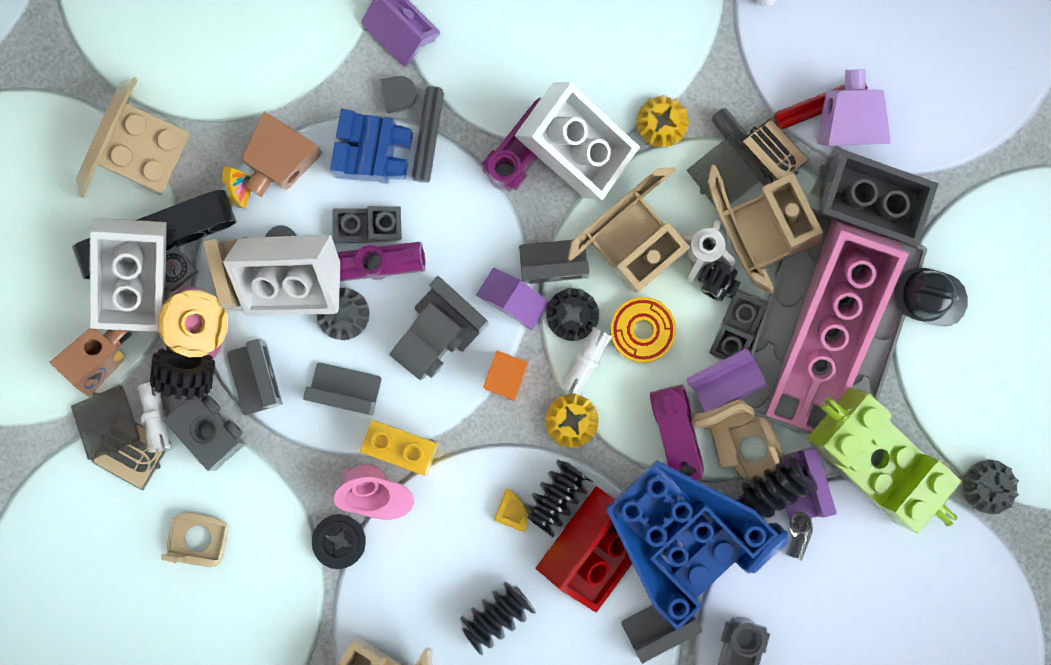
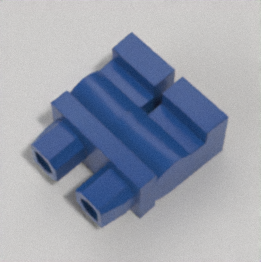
(368, 148)

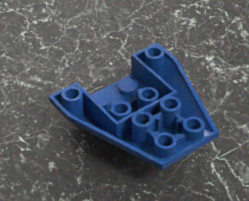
(683, 537)

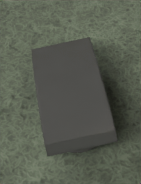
(367, 224)
(738, 325)

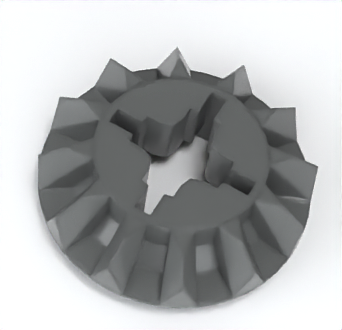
(358, 313)
(979, 496)

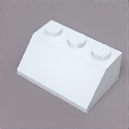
(285, 275)

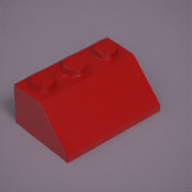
(587, 554)

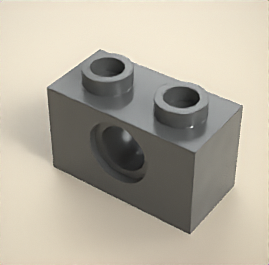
(187, 424)

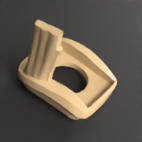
(719, 422)
(759, 427)
(179, 551)

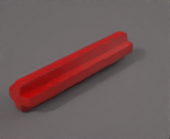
(802, 110)

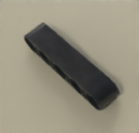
(185, 224)

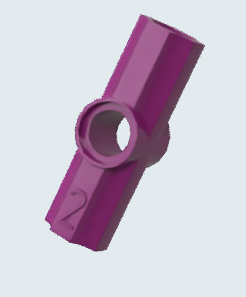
(393, 261)

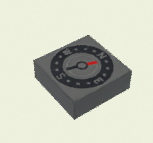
(178, 268)

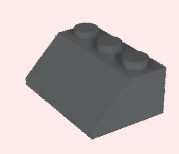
(877, 197)

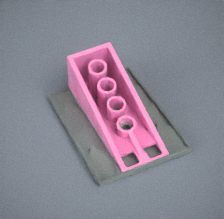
(830, 323)

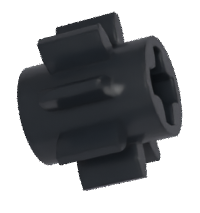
(719, 281)

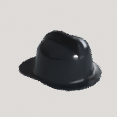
(931, 296)

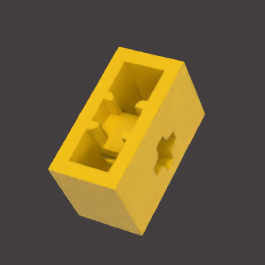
(399, 447)

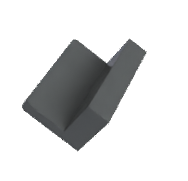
(549, 262)
(456, 306)
(254, 377)
(344, 388)
(654, 635)

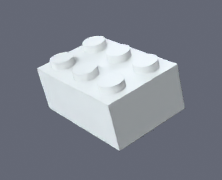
(577, 140)
(127, 274)

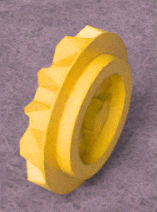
(667, 135)
(586, 427)

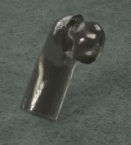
(801, 531)

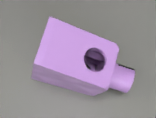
(854, 114)

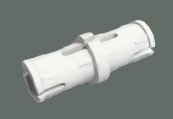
(586, 361)
(153, 418)

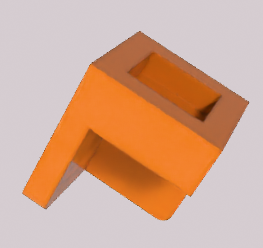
(505, 375)

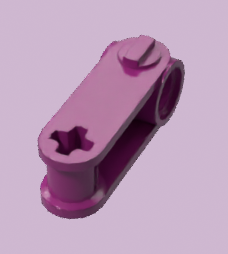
(512, 153)
(678, 436)

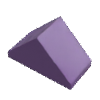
(513, 297)

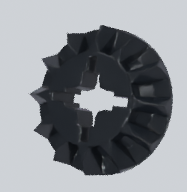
(571, 330)
(324, 548)

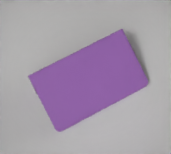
(399, 28)
(728, 380)
(818, 502)

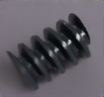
(779, 488)
(556, 497)
(496, 616)

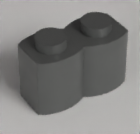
(428, 341)

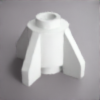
(700, 255)

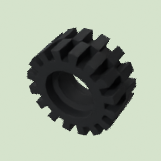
(181, 374)

